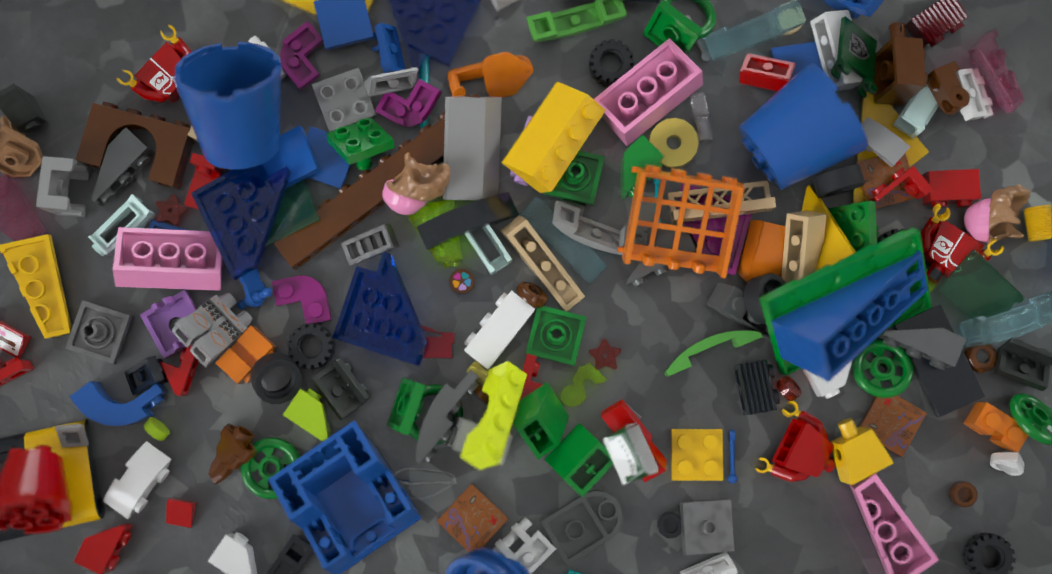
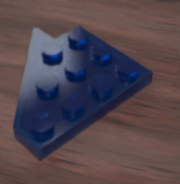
(433, 27)
(241, 213)
(381, 314)

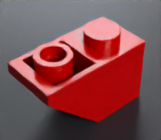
(101, 550)

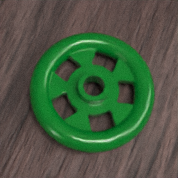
(873, 387)
(1034, 419)
(267, 446)

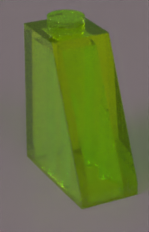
(446, 254)

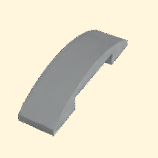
(590, 232)

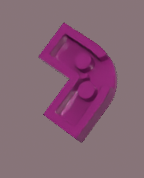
(294, 53)
(414, 109)
(308, 292)

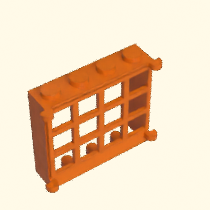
(673, 257)

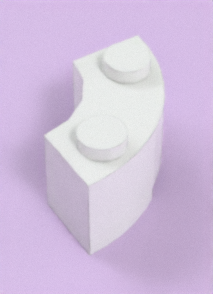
(143, 473)

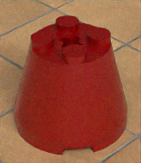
(34, 491)

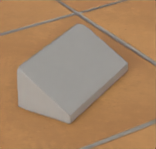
(391, 82)

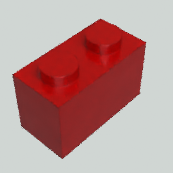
(953, 187)

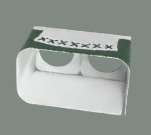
(630, 454)

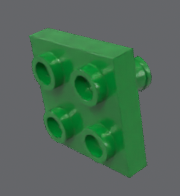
(360, 142)
(580, 179)
(857, 223)
(556, 335)

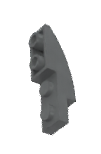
(435, 424)

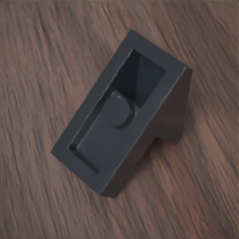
(145, 375)

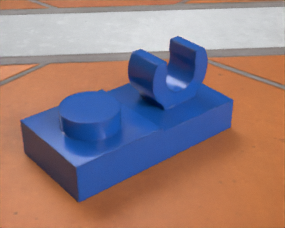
(389, 48)

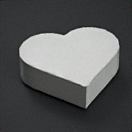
(1008, 462)

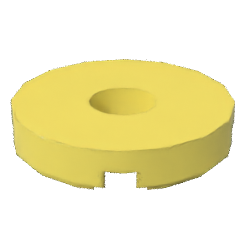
(684, 133)

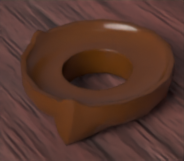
(535, 300)
(970, 353)

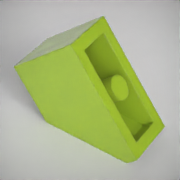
(309, 413)

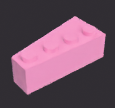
(893, 534)

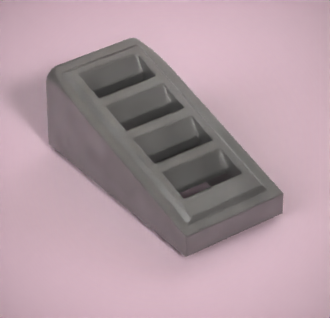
(389, 236)

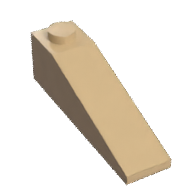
(802, 244)
(542, 262)

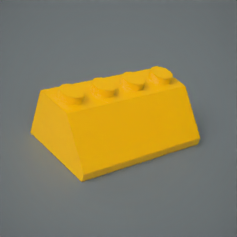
(553, 137)

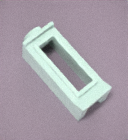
(917, 113)
(140, 221)
(500, 262)

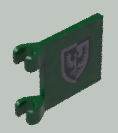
(857, 54)

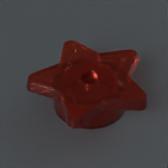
(177, 210)
(612, 353)

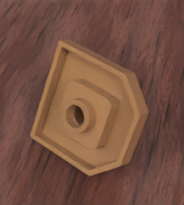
(17, 153)

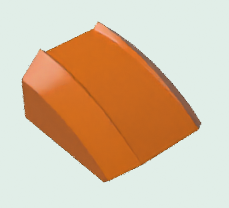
(762, 250)

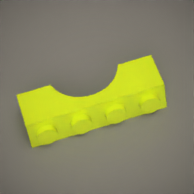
(488, 439)

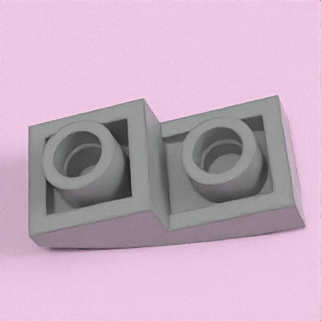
(883, 142)

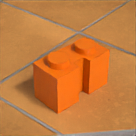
(241, 358)
(991, 421)

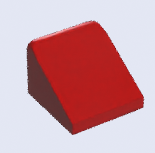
(180, 512)

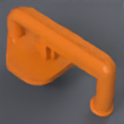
(502, 74)

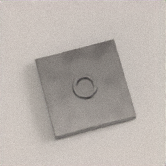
(706, 527)

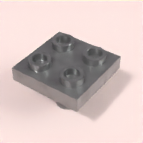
(99, 332)

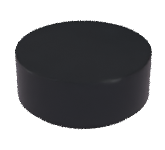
(669, 525)

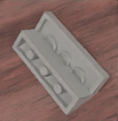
(472, 146)

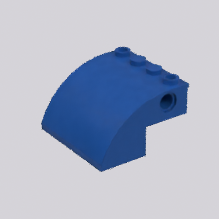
(344, 498)

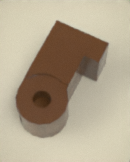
(947, 88)

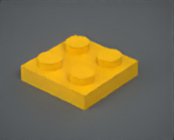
(697, 454)

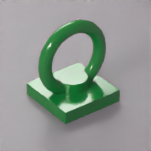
(672, 24)
(409, 406)

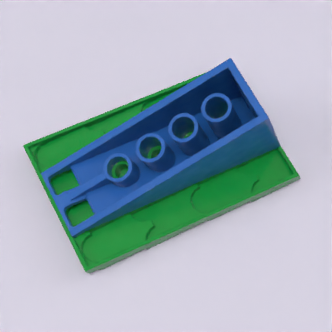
(846, 305)

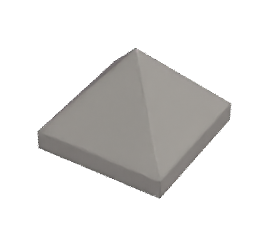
(72, 435)

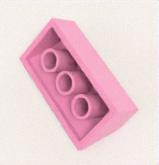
(649, 91)
(167, 259)

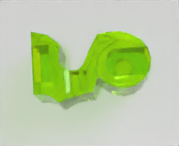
(575, 394)

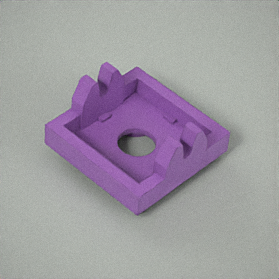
(159, 317)

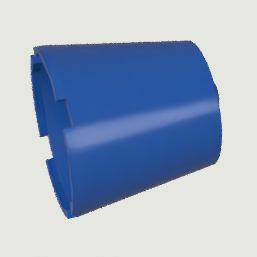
(233, 102)
(802, 129)

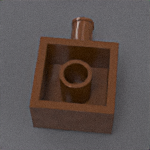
(899, 68)

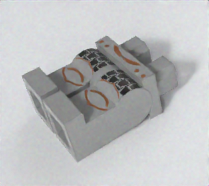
(216, 319)

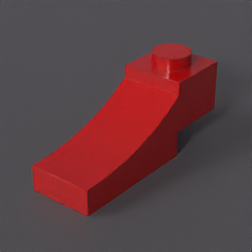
(619, 416)

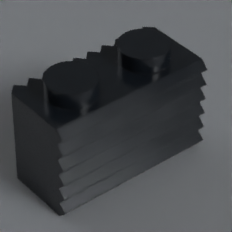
(756, 387)

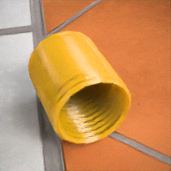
(1038, 222)

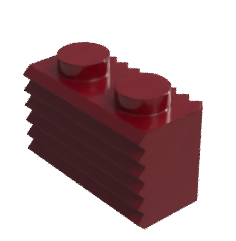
(936, 21)

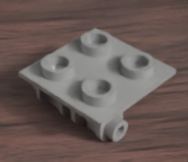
(343, 99)

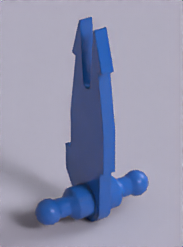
(254, 290)

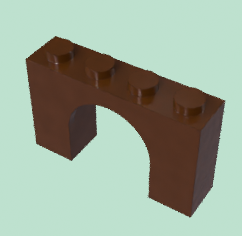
(171, 140)

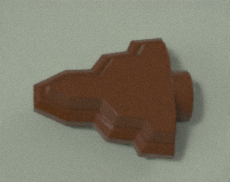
(231, 452)

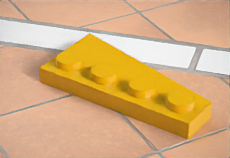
(39, 279)

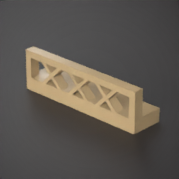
(747, 207)

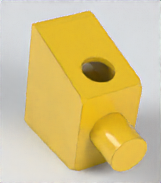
(858, 453)

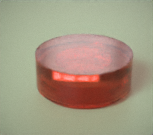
(788, 388)

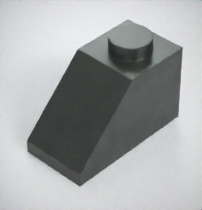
(21, 109)

